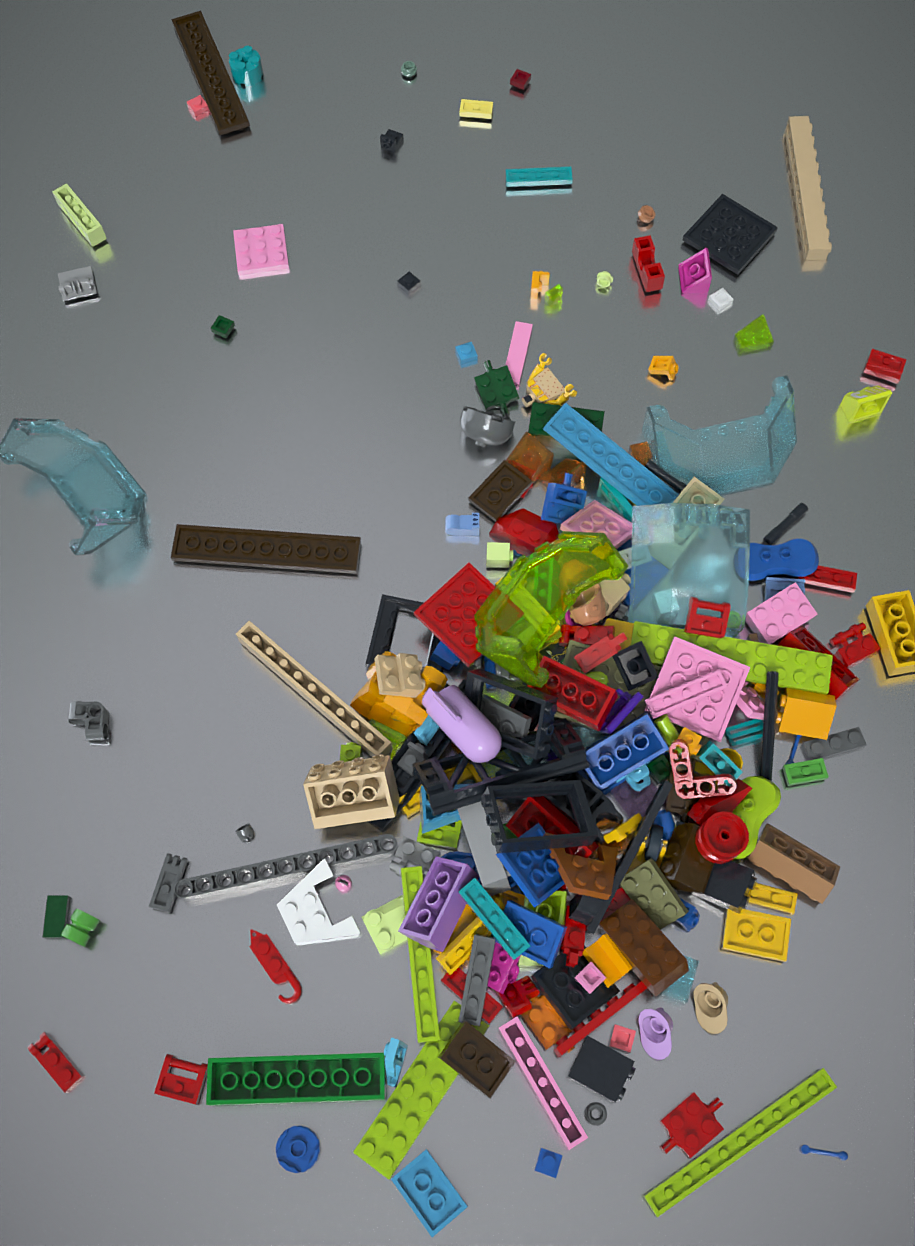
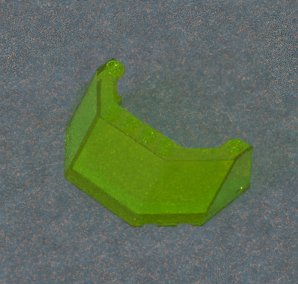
(538, 595)

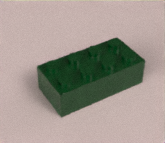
(542, 414)

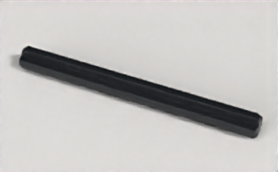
(769, 725)

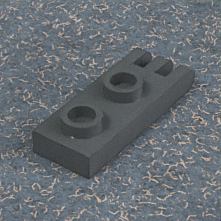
(170, 874)

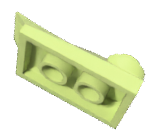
(384, 925)

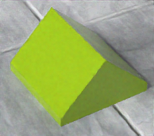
(552, 907)

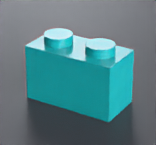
(718, 761)

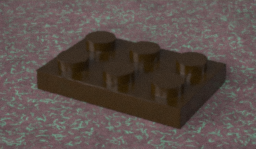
(500, 490)
(476, 1059)

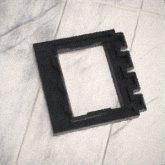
(385, 626)

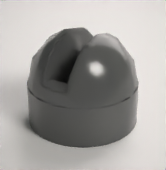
(244, 831)

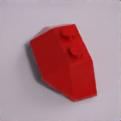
(524, 530)

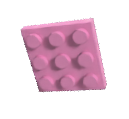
(260, 249)
(600, 519)

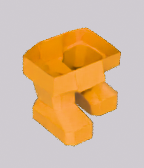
(404, 709)

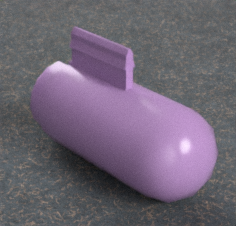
(463, 723)

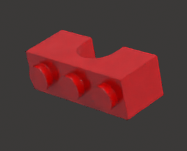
(650, 272)

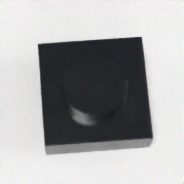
(409, 283)

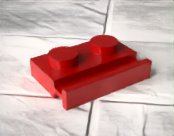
(885, 366)

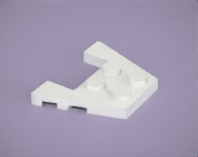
(306, 914)

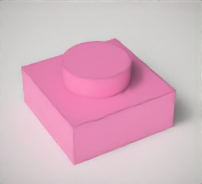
(590, 977)

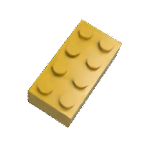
(894, 628)

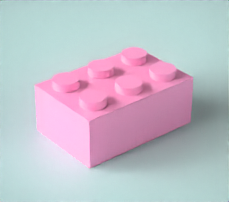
(780, 614)

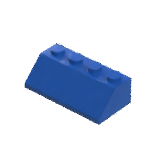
(624, 750)

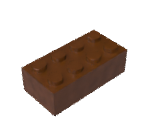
(645, 947)

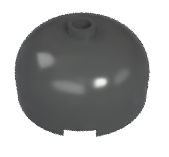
(485, 426)

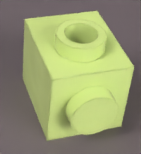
(498, 555)

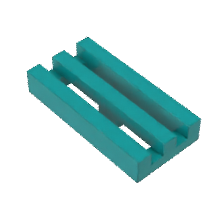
(730, 737)

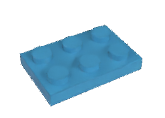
(429, 1193)

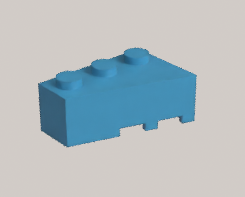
(431, 822)

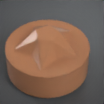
(646, 214)

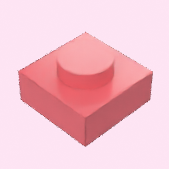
(197, 105)
(622, 1038)

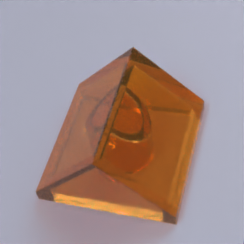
(531, 457)
(557, 473)

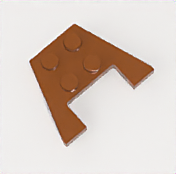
(587, 875)

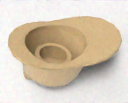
(711, 1007)

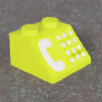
(865, 402)

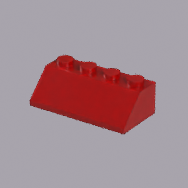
(841, 677)

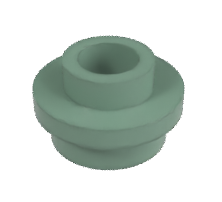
(408, 68)

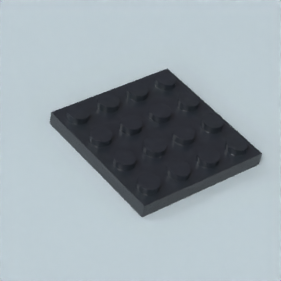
(730, 233)

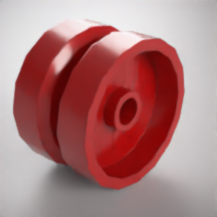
(722, 837)

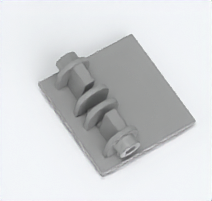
(77, 283)

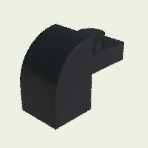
(584, 908)

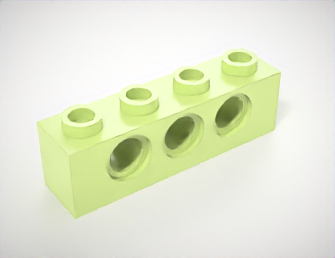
(79, 215)

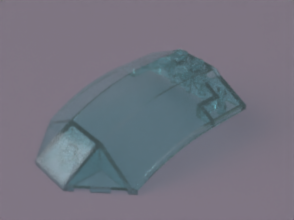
(689, 554)

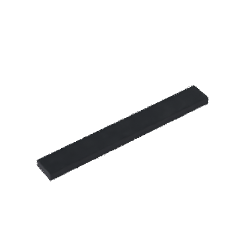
(632, 848)

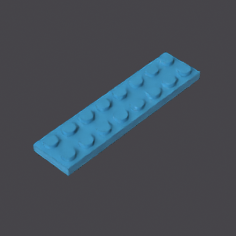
(608, 458)

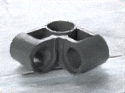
(83, 713)

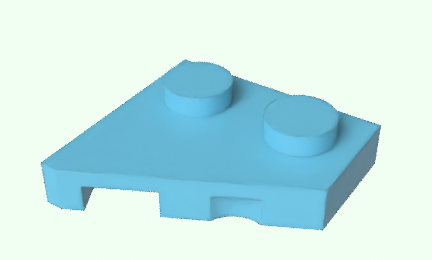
(395, 1054)

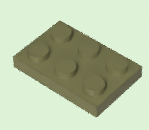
(653, 894)

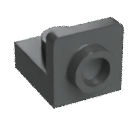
(414, 754)

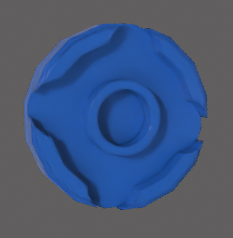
(298, 1149)

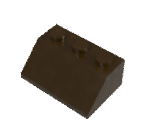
(683, 863)

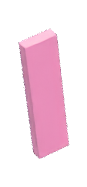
(518, 350)
(686, 693)

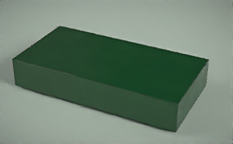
(55, 916)

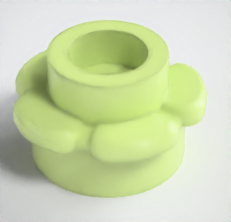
(604, 279)

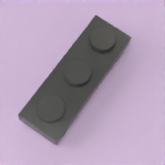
(834, 745)

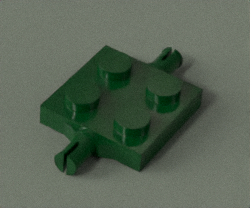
(496, 388)

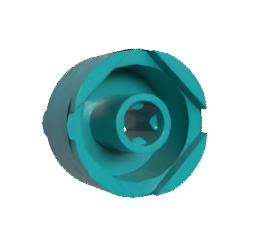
(246, 66)

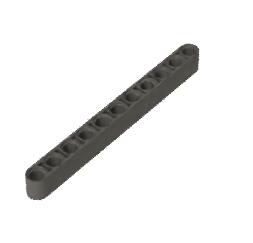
(277, 868)

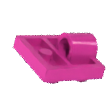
(503, 969)

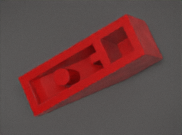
(709, 805)

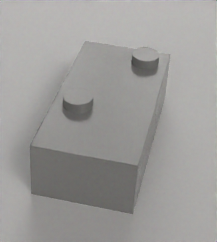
(490, 869)

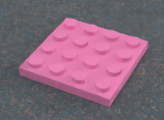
(688, 662)

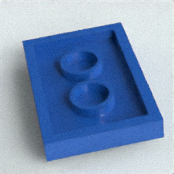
(539, 931)

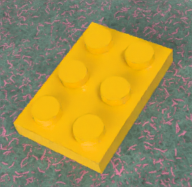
(757, 934)

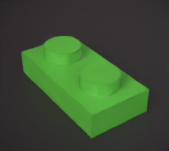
(805, 772)

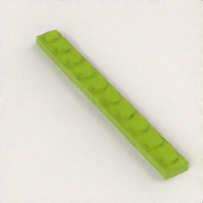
(739, 1142)

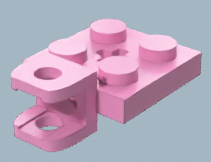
(750, 703)

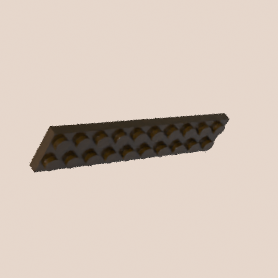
(210, 73)
(266, 548)

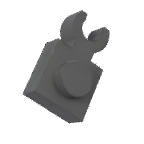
(622, 613)

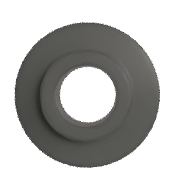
(588, 1113)

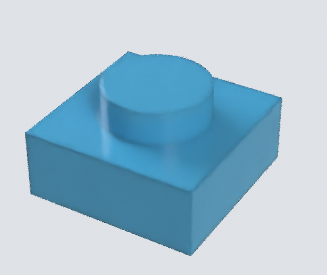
(466, 352)

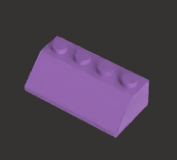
(438, 904)

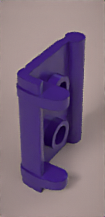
(620, 710)

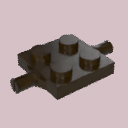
(679, 805)

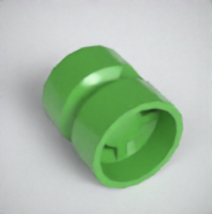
(80, 927)

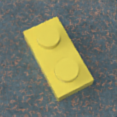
(476, 109)

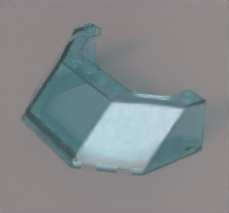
(727, 454)
(83, 475)

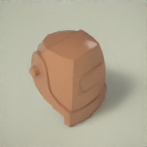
(589, 606)

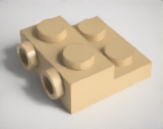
(399, 675)

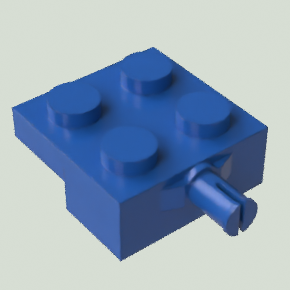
(562, 501)

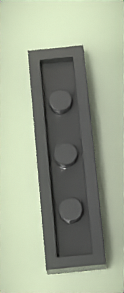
(477, 979)

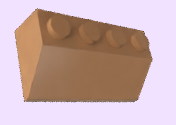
(795, 863)

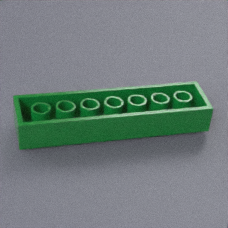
(296, 1079)

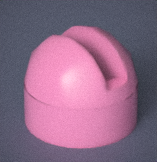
(341, 887)

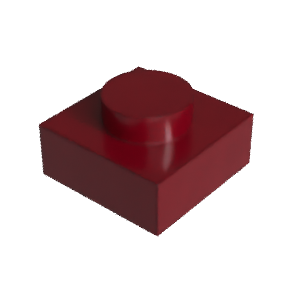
(520, 79)

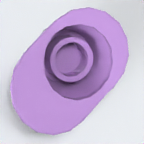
(656, 1032)

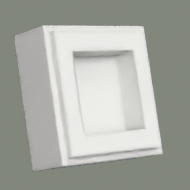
(720, 299)

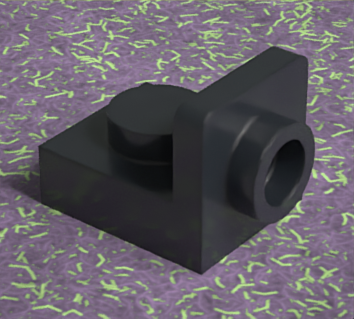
(391, 140)

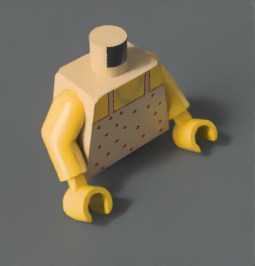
(545, 387)

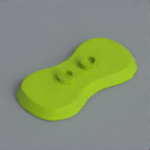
(756, 807)

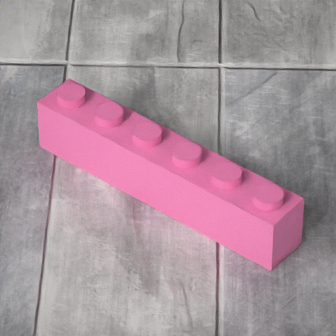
(542, 1083)

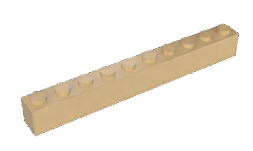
(807, 188)
(313, 691)

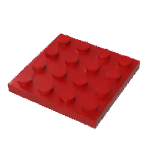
(452, 611)

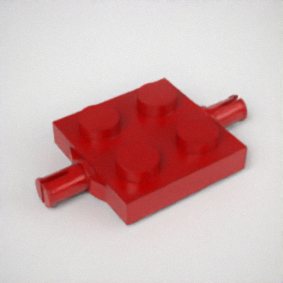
(692, 1125)

